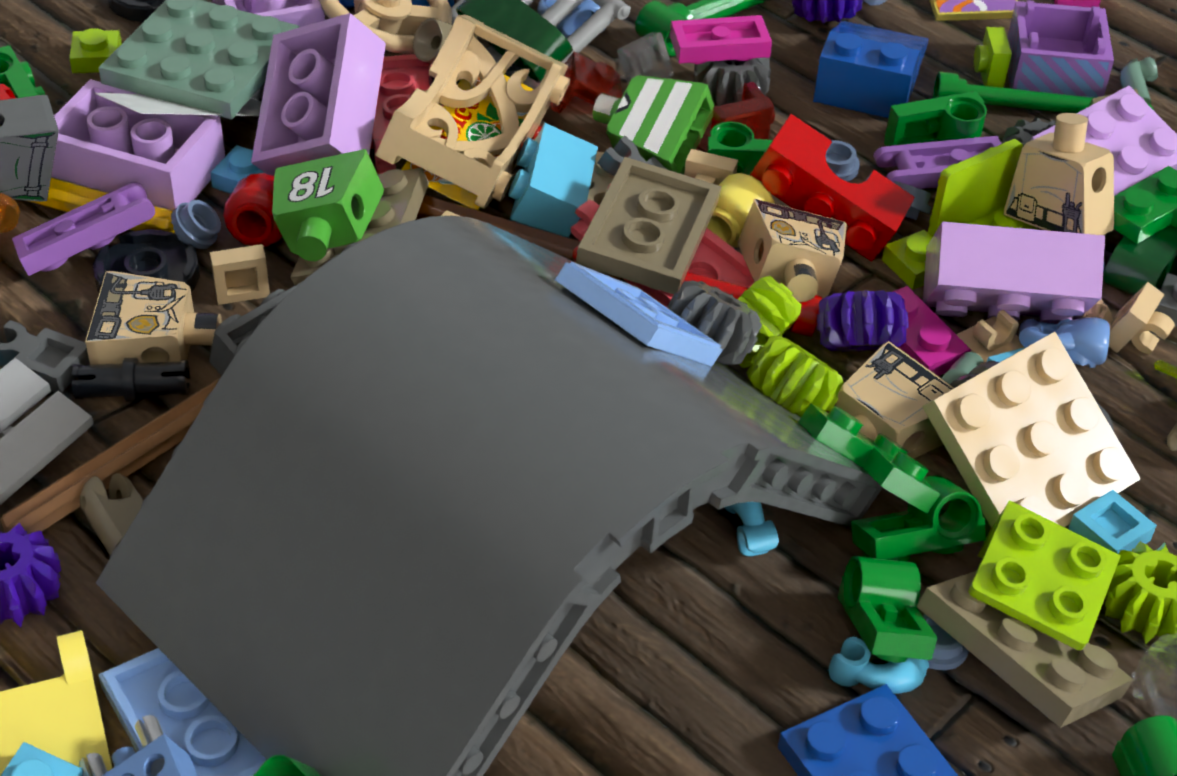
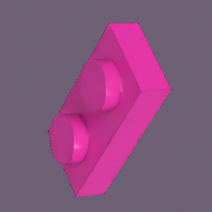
(720, 39)
(928, 337)

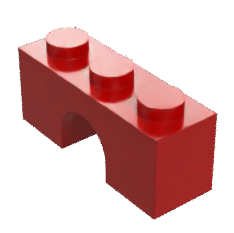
(799, 176)

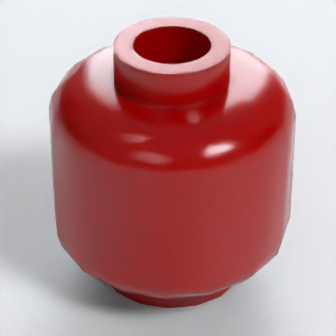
(249, 211)

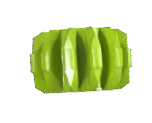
(775, 309)
(794, 376)
(1144, 591)

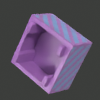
(1059, 49)

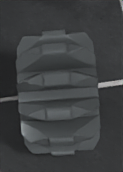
(727, 78)
(718, 317)

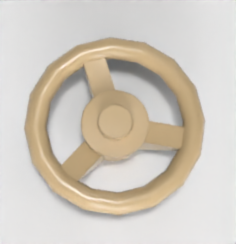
(392, 19)

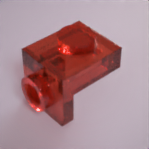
(588, 81)
(753, 111)

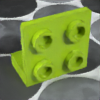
(978, 189)
(1044, 575)

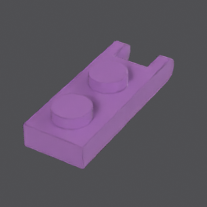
(923, 162)
(83, 228)

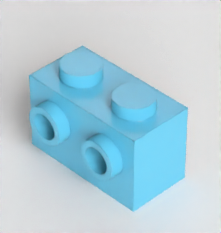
(552, 180)

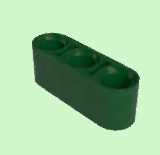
(522, 24)
(1144, 262)

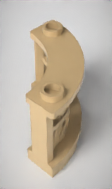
(473, 162)

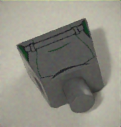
(27, 147)

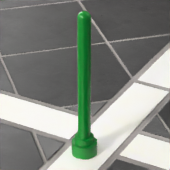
(950, 84)

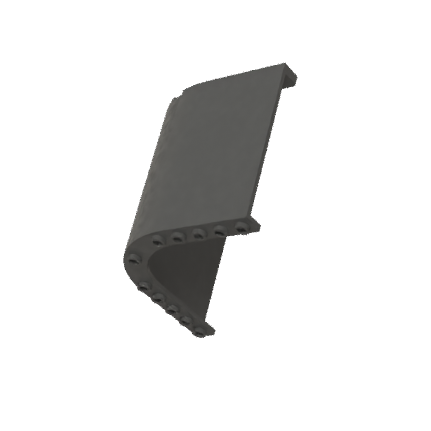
(432, 498)

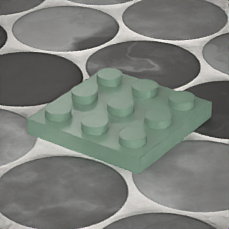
(196, 56)

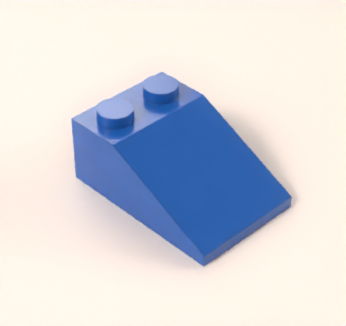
(868, 68)

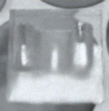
(645, 58)

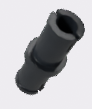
(131, 379)

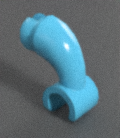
(755, 534)
(853, 667)

